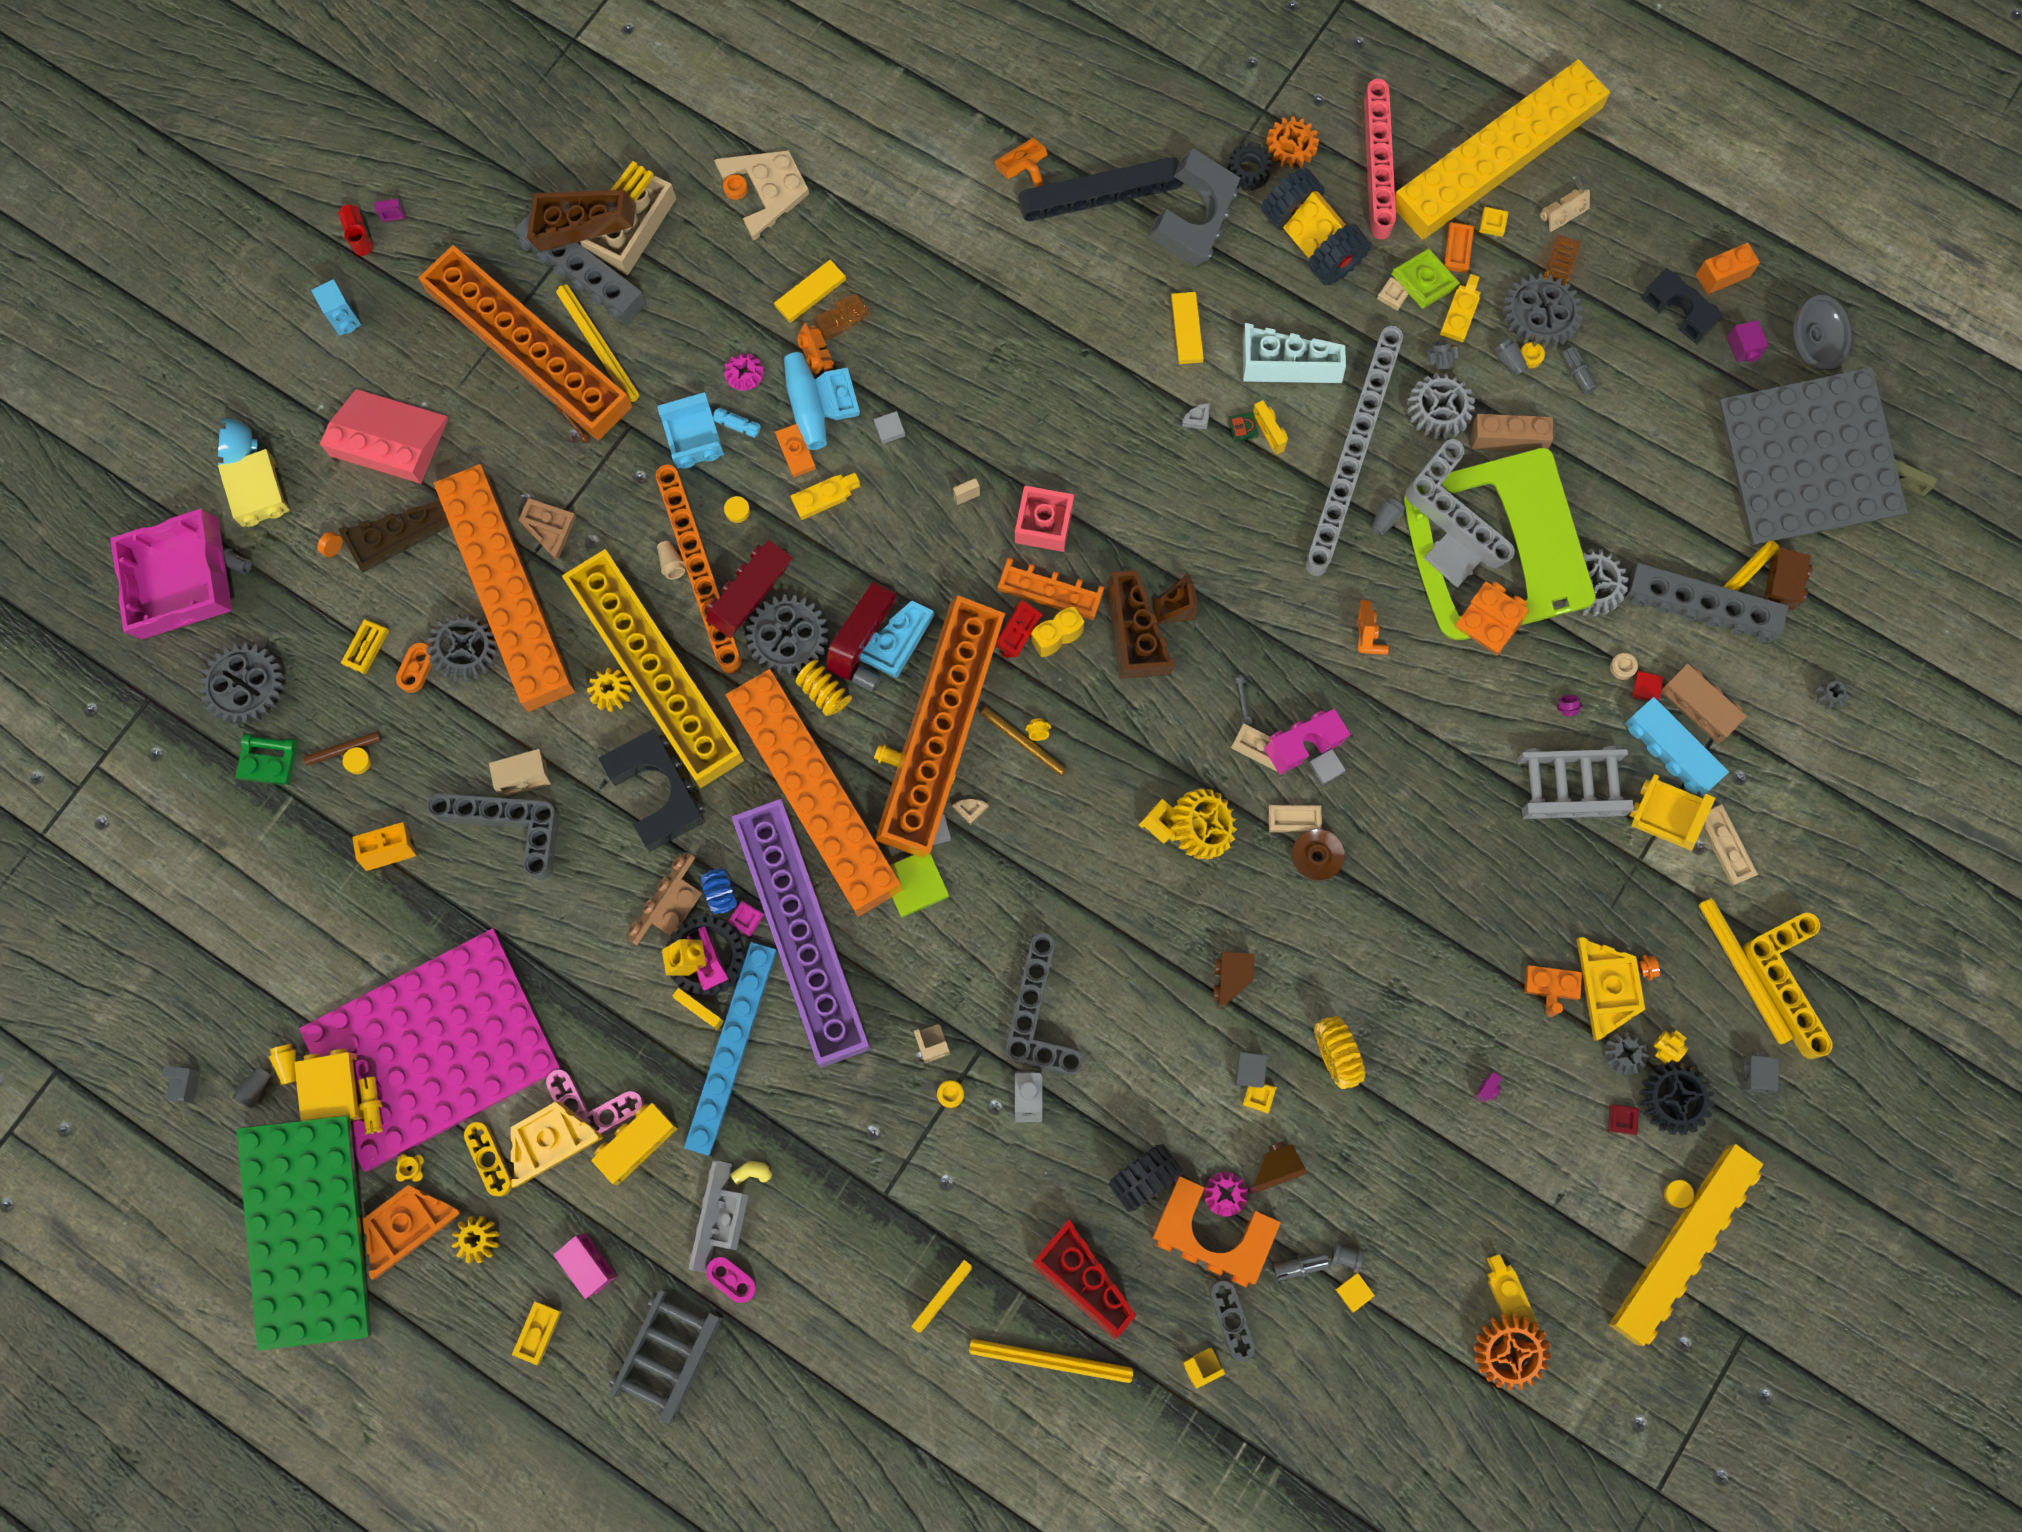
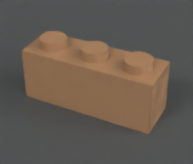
(1511, 432)
(1703, 703)

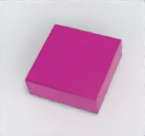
(745, 918)

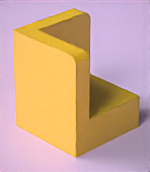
(1203, 1368)

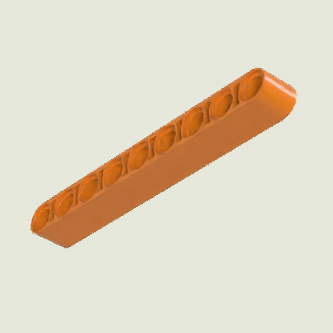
(693, 558)

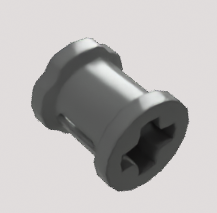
(1347, 1257)

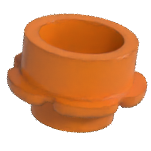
(1649, 967)

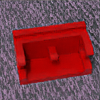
(1018, 629)

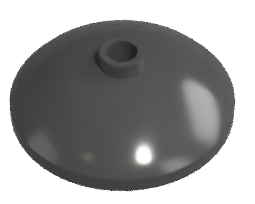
(1822, 332)

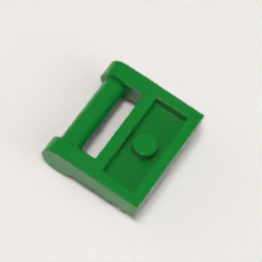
(263, 767)

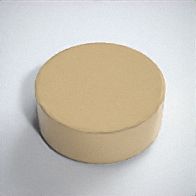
(1623, 666)

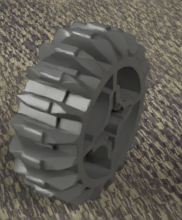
(448, 662)

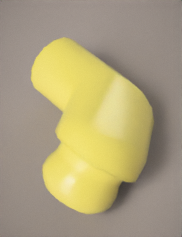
(752, 1169)

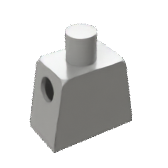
(1028, 1095)

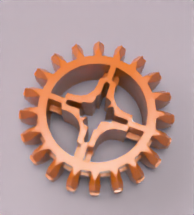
(1522, 1350)

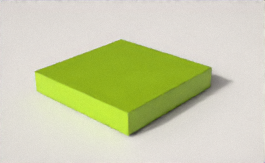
(1425, 278)
(920, 884)

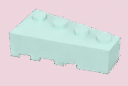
(1290, 358)

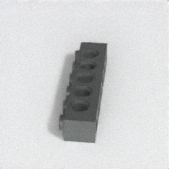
(622, 307)
(1770, 613)

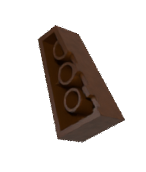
(578, 216)
(1137, 638)

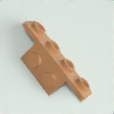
(669, 905)

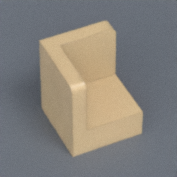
(932, 1043)

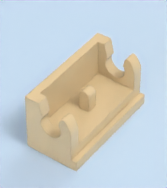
(519, 773)

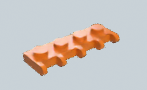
(1049, 591)

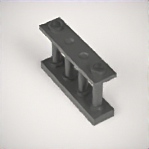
(680, 1378)

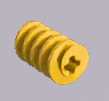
(821, 690)

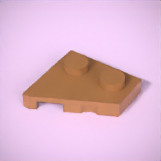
(547, 525)

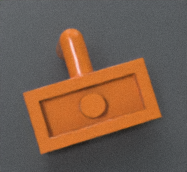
(1023, 158)
(1369, 630)
(1554, 985)

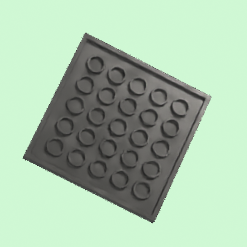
(1812, 456)

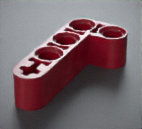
(858, 630)

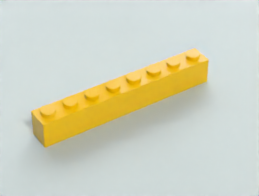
(1686, 1245)

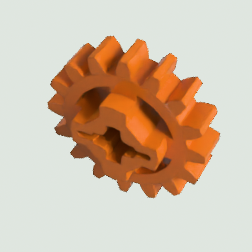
(1290, 145)

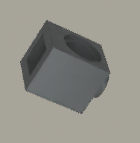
(1760, 1073)

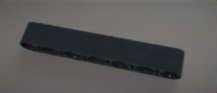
(1099, 189)

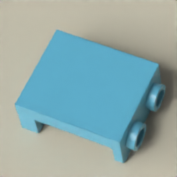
(690, 431)

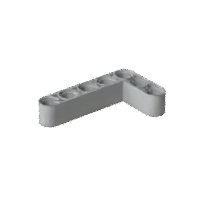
(1455, 509)

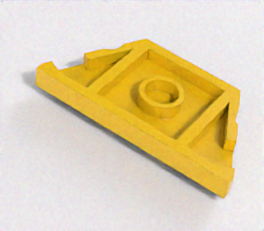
(1610, 986)
(548, 1140)

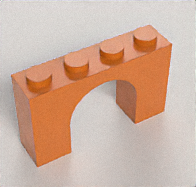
(1176, 1232)

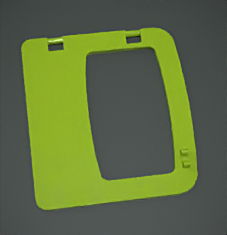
(1541, 529)

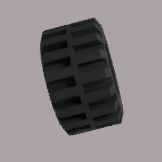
(1145, 1177)

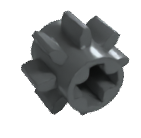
(1442, 354)
(1831, 693)

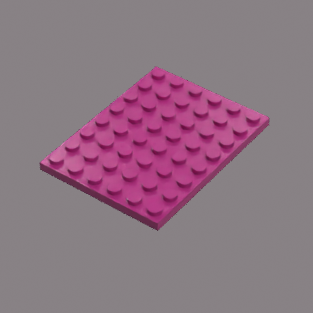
(438, 1044)

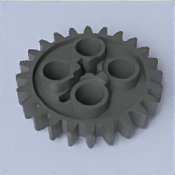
(1542, 310)
(769, 622)
(228, 703)

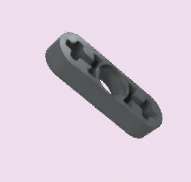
(1247, 1338)

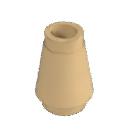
(670, 561)

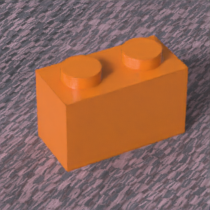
(1727, 268)

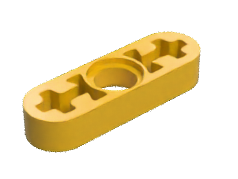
(487, 1138)

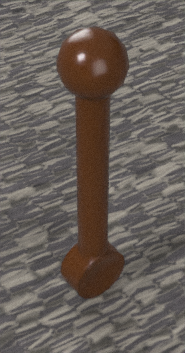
(583, 436)

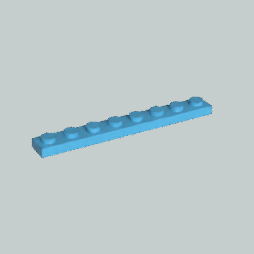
(730, 1049)

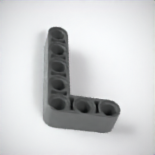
(505, 818)
(1032, 1012)

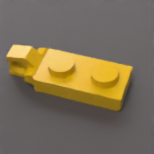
(1461, 310)
(824, 495)
(1508, 1290)

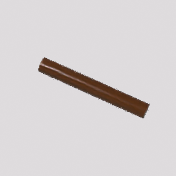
(341, 748)

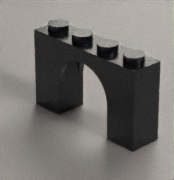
(650, 754)

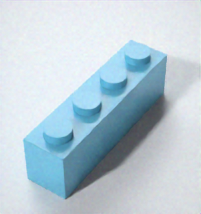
(1676, 748)

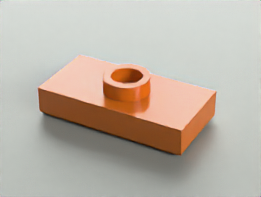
(795, 450)

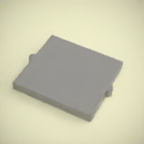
(1452, 560)

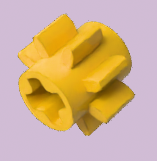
(1670, 1046)

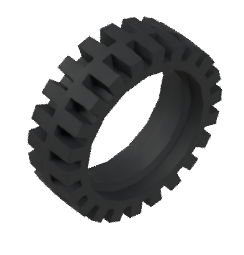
(736, 948)

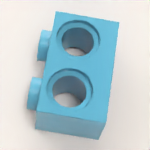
(336, 307)

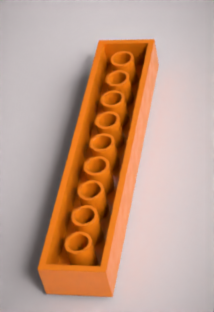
(525, 342)
(504, 588)
(939, 727)
(814, 793)

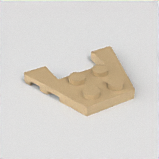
(775, 182)

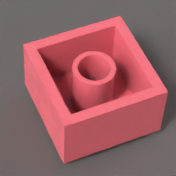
(1044, 518)

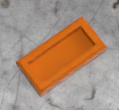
(1458, 247)

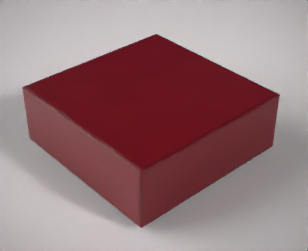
(1623, 1119)

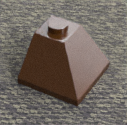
(1277, 1167)

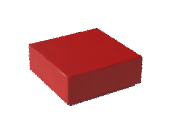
(1647, 686)

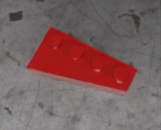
(1083, 1280)

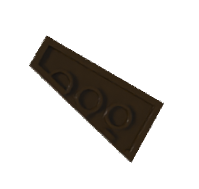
(384, 538)

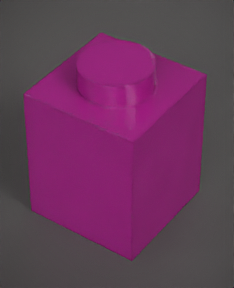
(1747, 341)

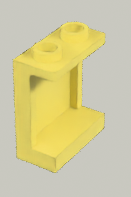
(253, 489)

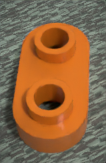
(413, 668)

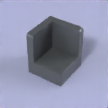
(1250, 1070)
(182, 1083)

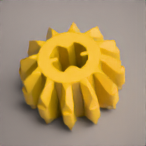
(609, 681)
(471, 1250)

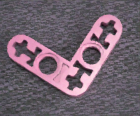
(582, 1110)

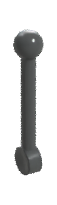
(1239, 679)

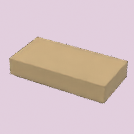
(1294, 818)

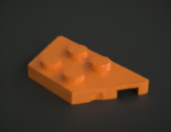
(403, 1226)

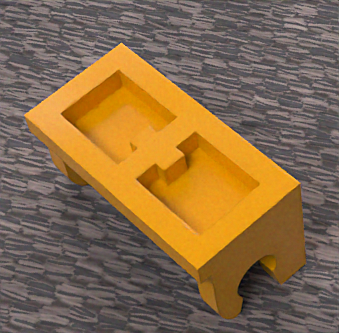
(384, 846)

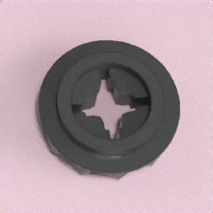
(1614, 1048)

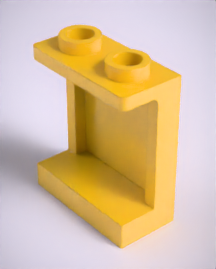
(1671, 813)
(327, 1086)

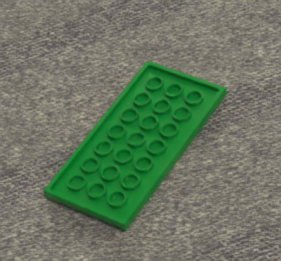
(303, 1232)

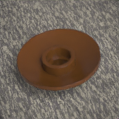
(1327, 846)

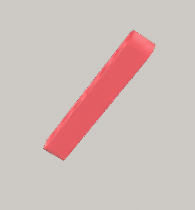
(1378, 168)

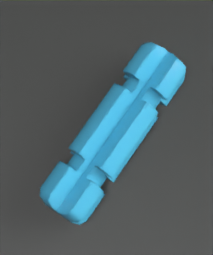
(736, 422)

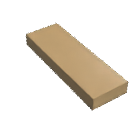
(1728, 846)

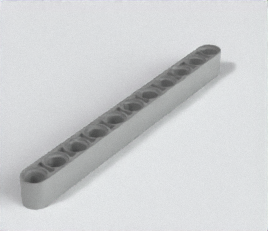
(1352, 460)

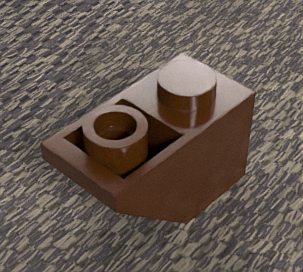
(1234, 974)

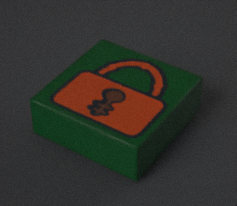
(1243, 426)

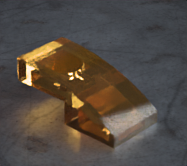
(841, 318)

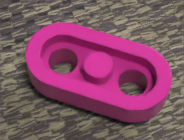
(731, 1280)

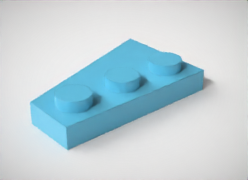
(896, 642)

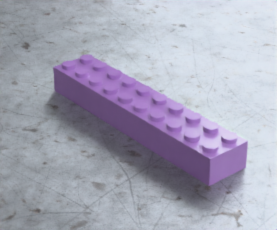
(801, 934)

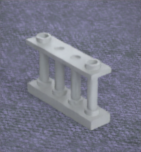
(1563, 806)

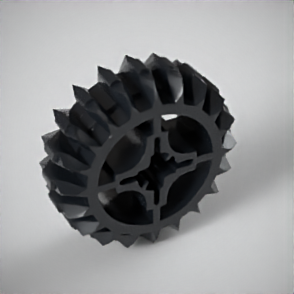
(1678, 1109)

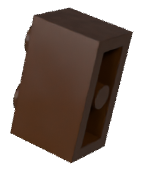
(1788, 578)

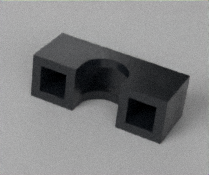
(1672, 291)

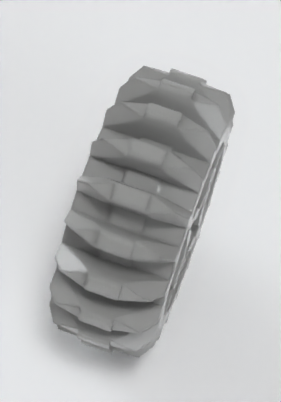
(1430, 392)
(1612, 584)

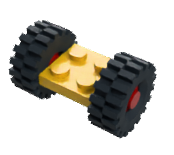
(1315, 226)

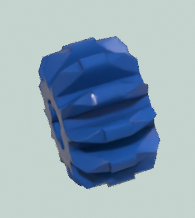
(718, 890)

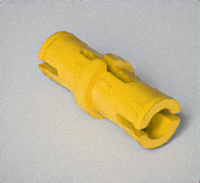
(370, 1105)

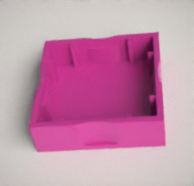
(171, 574)

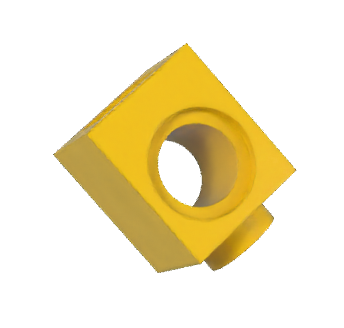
(683, 957)

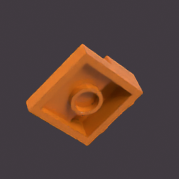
(1493, 617)

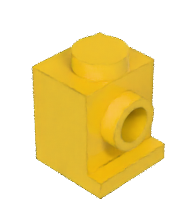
(1158, 821)

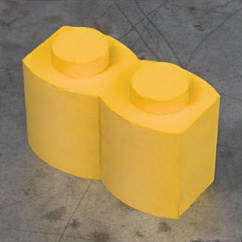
(1063, 629)

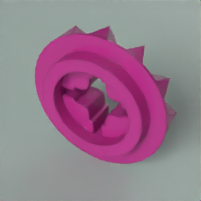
(748, 380)
(1212, 1194)

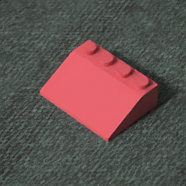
(384, 435)

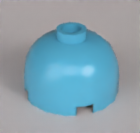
(235, 441)

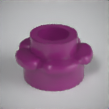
(1569, 705)

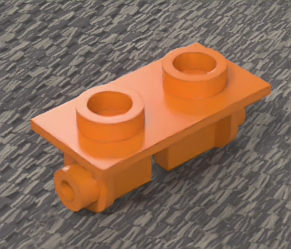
(810, 341)

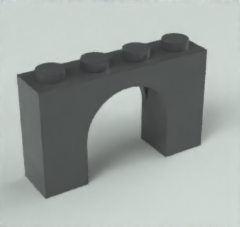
(1217, 189)

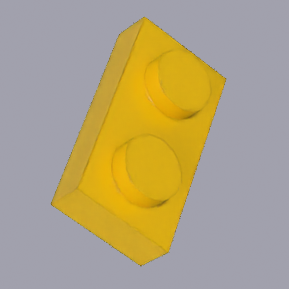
(1266, 421)
(536, 1333)

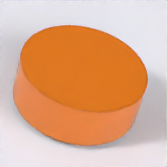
(735, 187)
(329, 544)

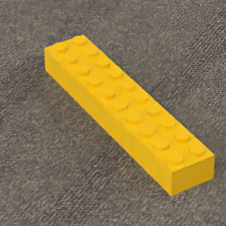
(1500, 149)
(653, 668)

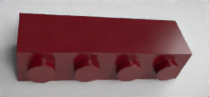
(748, 589)

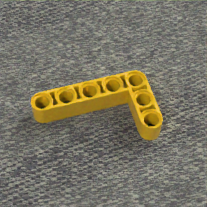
(1786, 983)

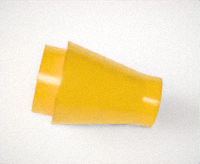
(283, 1063)

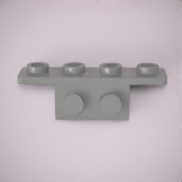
(719, 1218)

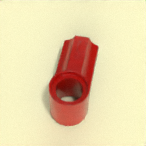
(355, 230)

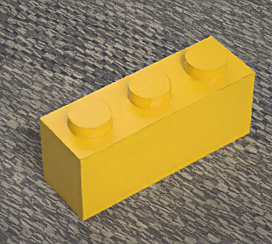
(633, 1143)

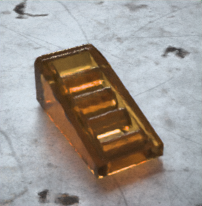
(1558, 273)

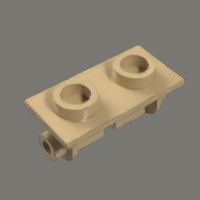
(1572, 205)

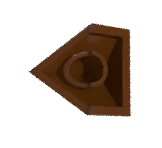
(1177, 602)

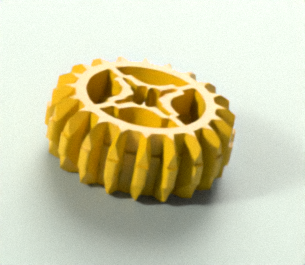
(1195, 826)
(1339, 1052)

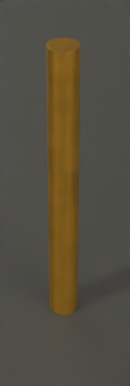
(1023, 741)

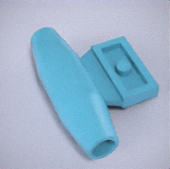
(818, 398)

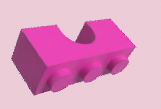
(1323, 730)

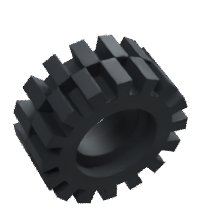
(1253, 154)

